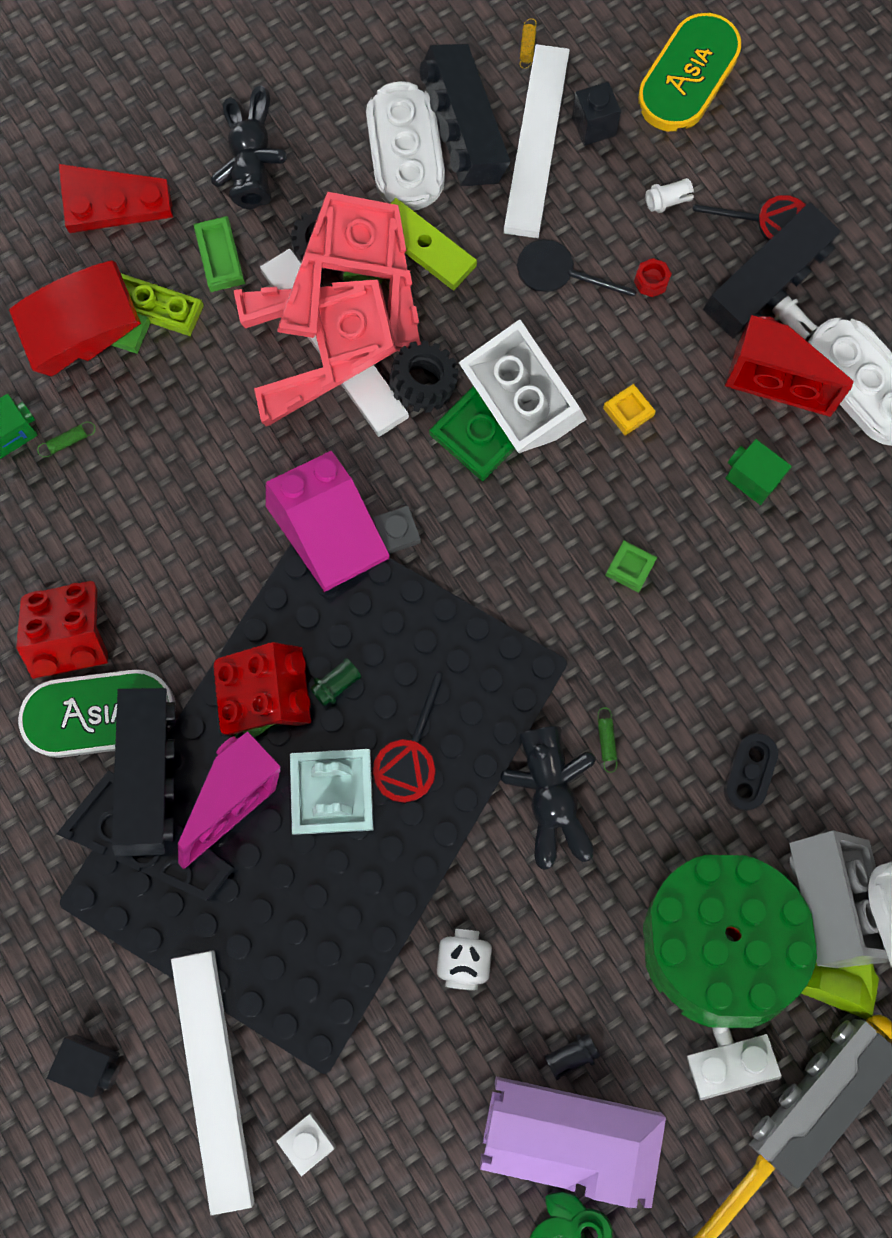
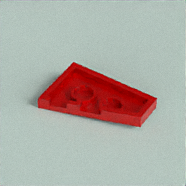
(111, 198)

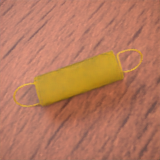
(527, 43)

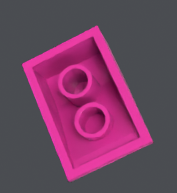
(325, 520)
(234, 787)

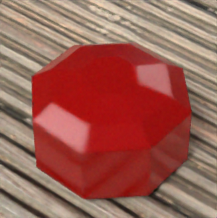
(652, 277)

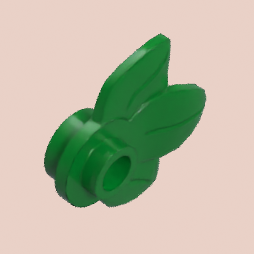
(569, 1219)

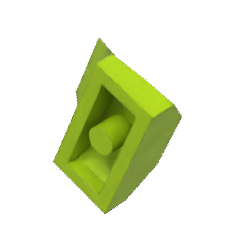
(845, 988)

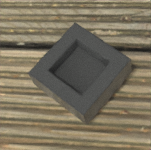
(397, 529)

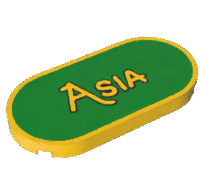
(689, 71)

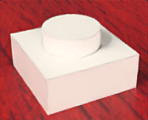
(306, 1143)

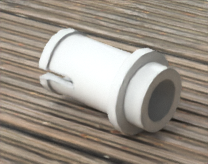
(668, 195)
(793, 316)

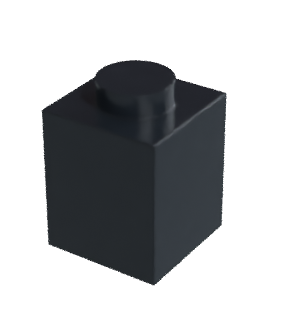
(596, 113)
(84, 1066)

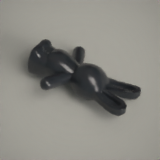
(249, 145)
(553, 801)

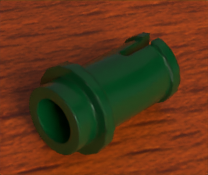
(335, 682)

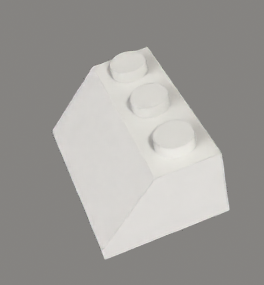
(522, 389)

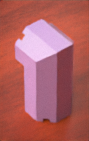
(573, 1141)

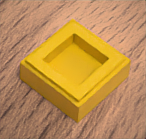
(629, 409)

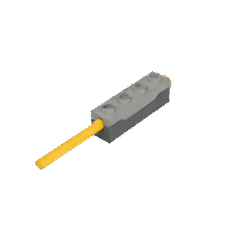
(814, 1111)

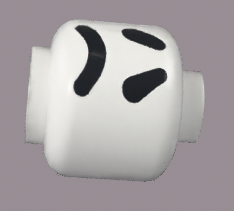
(464, 960)

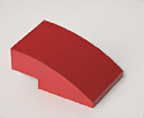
(74, 317)

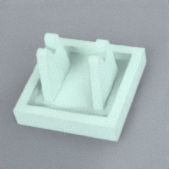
(331, 791)

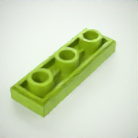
(442, 256)
(164, 306)

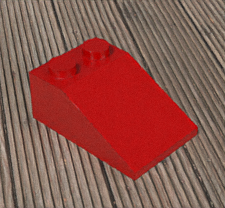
(786, 368)

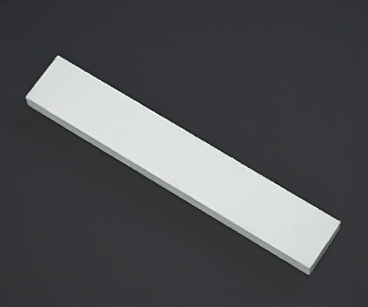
(536, 141)
(367, 388)
(212, 1083)

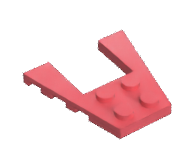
(357, 239)
(350, 338)

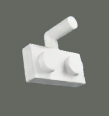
(733, 1065)

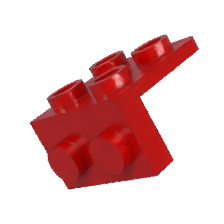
(60, 630)
(262, 688)

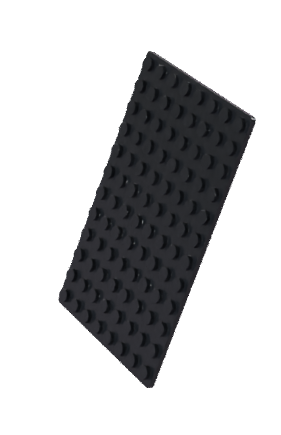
(322, 916)

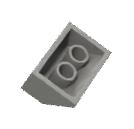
(834, 882)

